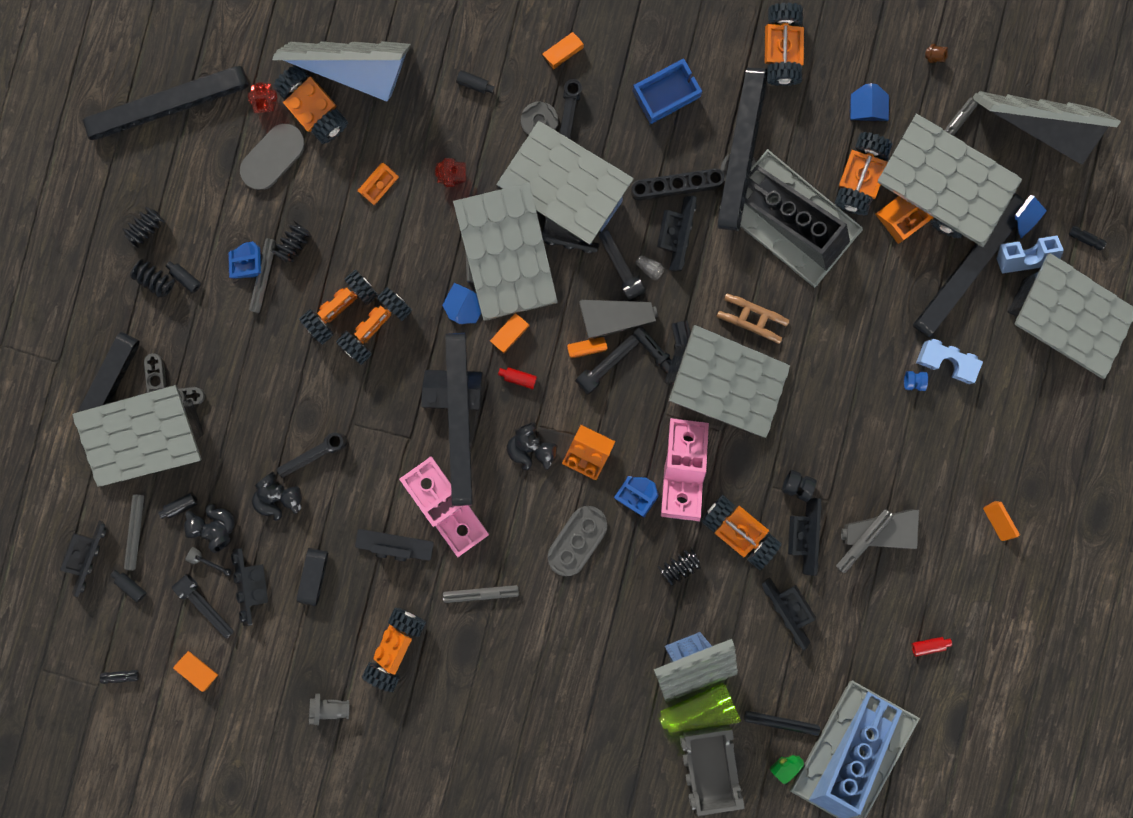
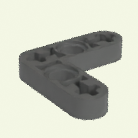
(160, 366)

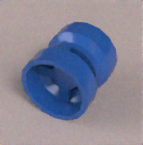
(915, 381)

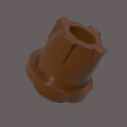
(936, 53)

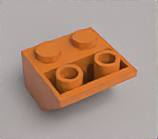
(902, 218)
(588, 452)

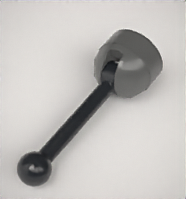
(195, 556)

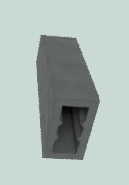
(610, 317)
(898, 533)

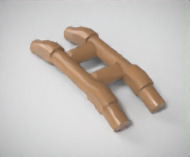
(759, 328)

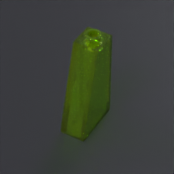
(701, 711)

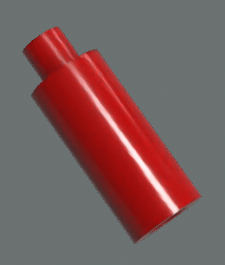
(518, 377)
(930, 646)

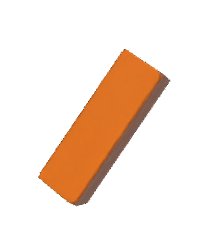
(563, 50)
(378, 183)
(509, 333)
(587, 347)
(1001, 521)
(195, 671)

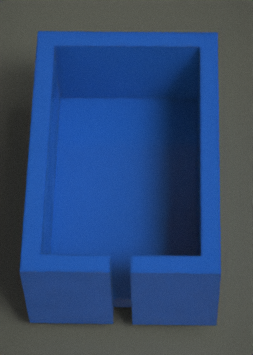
(667, 91)

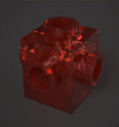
(262, 97)
(450, 172)

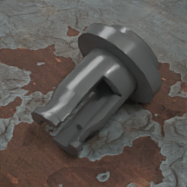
(327, 709)

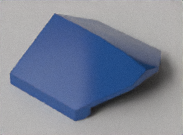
(869, 104)
(1029, 215)
(245, 261)
(462, 305)
(637, 494)

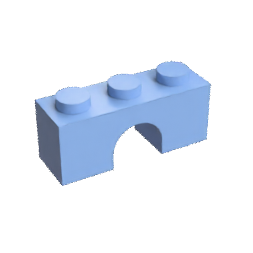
(1013, 258)
(965, 366)

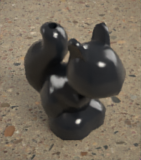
(527, 441)
(270, 492)
(216, 531)

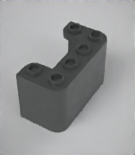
(711, 770)

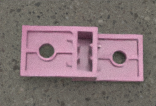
(684, 469)
(438, 508)

